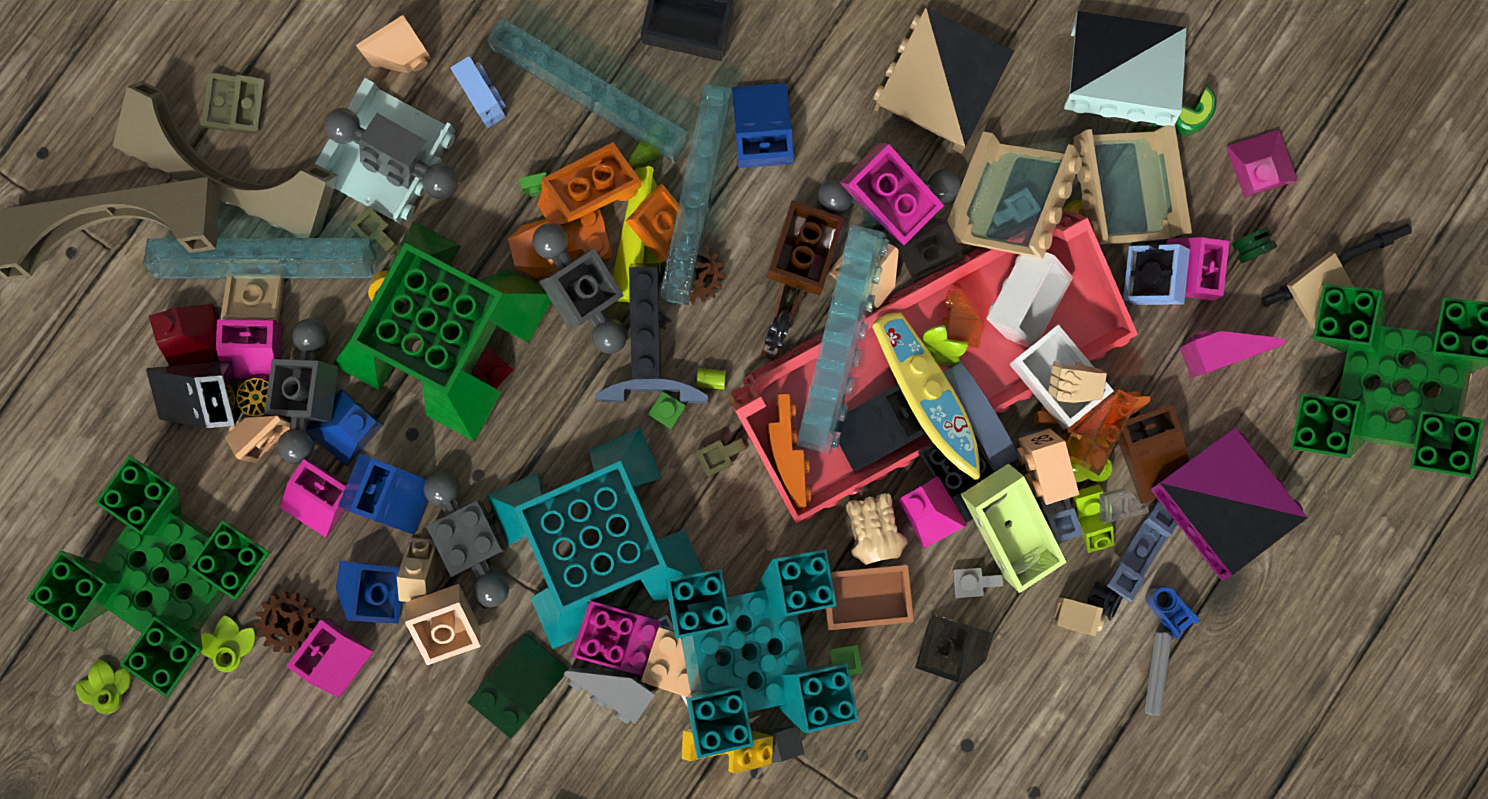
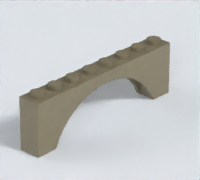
(151, 134)
(34, 230)

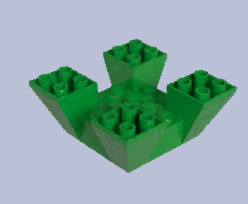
(387, 336)
(1433, 427)
(214, 565)

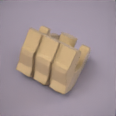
(1076, 382)

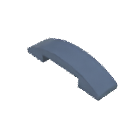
(617, 392)
(984, 420)
(1060, 516)
(1141, 552)

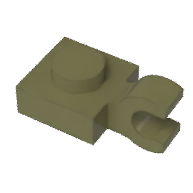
(372, 226)
(717, 457)

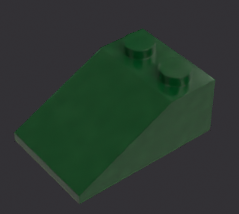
(518, 686)

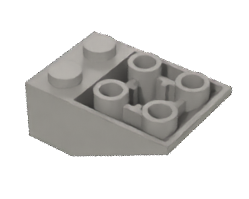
(616, 689)

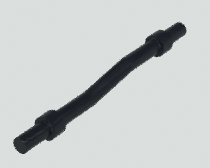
(1381, 239)

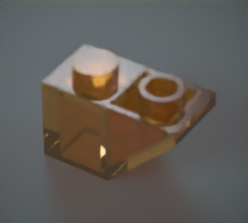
(963, 318)

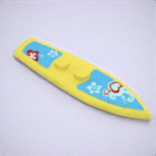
(928, 392)

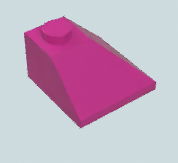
(1261, 163)
(931, 512)

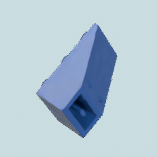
(762, 125)
(384, 494)

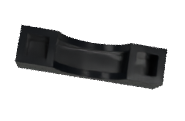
(644, 320)

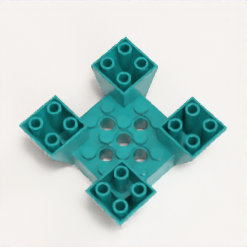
(609, 493)
(780, 678)

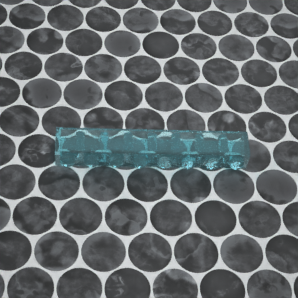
(587, 89)
(696, 195)
(263, 258)
(841, 339)

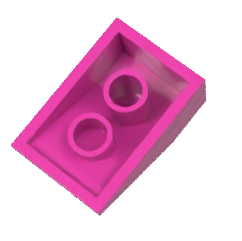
(891, 192)
(1213, 351)

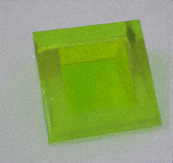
(643, 155)

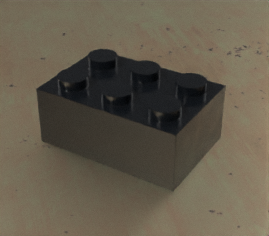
(689, 26)

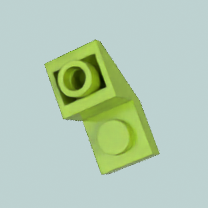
(1096, 534)

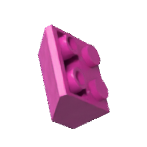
(1205, 267)
(249, 346)
(314, 497)
(330, 658)

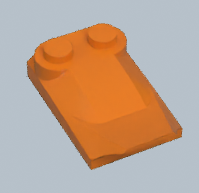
(587, 185)
(583, 235)

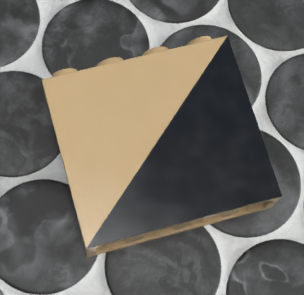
(943, 77)

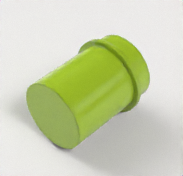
(711, 378)

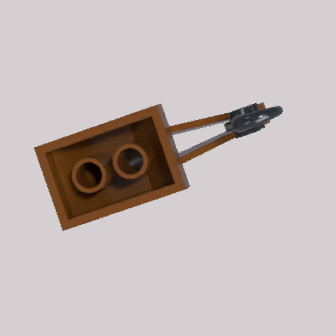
(800, 261)

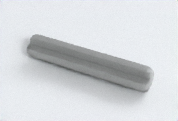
(1158, 673)

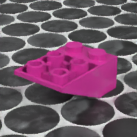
(616, 637)

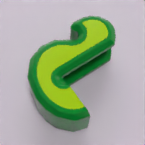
(1196, 118)

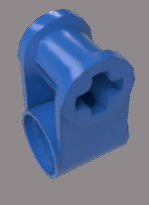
(1174, 614)

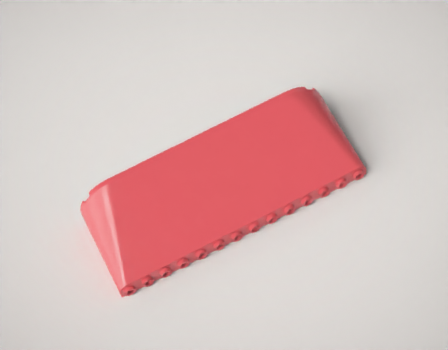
(1088, 313)

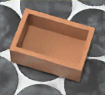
(870, 597)

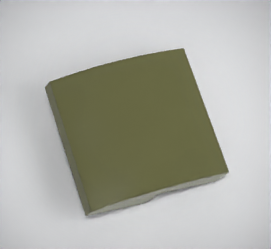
(232, 103)

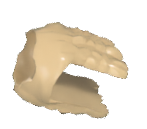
(875, 529)

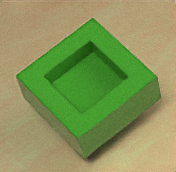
(532, 184)
(667, 410)
(849, 655)

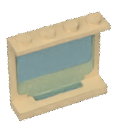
(1133, 186)
(1013, 197)

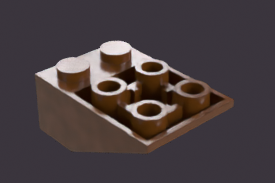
(1152, 449)

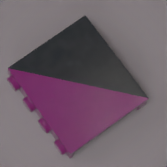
(1229, 504)

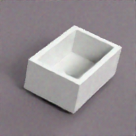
(1029, 298)
(1035, 370)

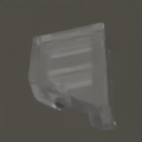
(1120, 505)

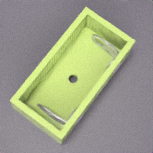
(1024, 547)

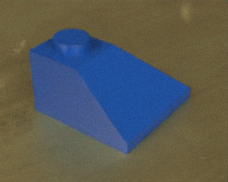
(349, 428)
(368, 592)

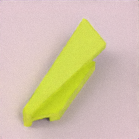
(631, 247)

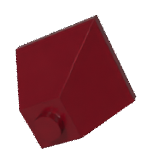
(186, 334)

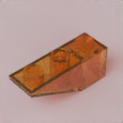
(1098, 433)

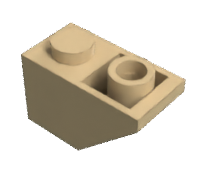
(417, 569)
(1078, 616)

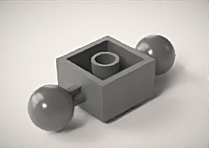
(391, 152)
(836, 199)
(580, 288)
(302, 390)
(466, 538)

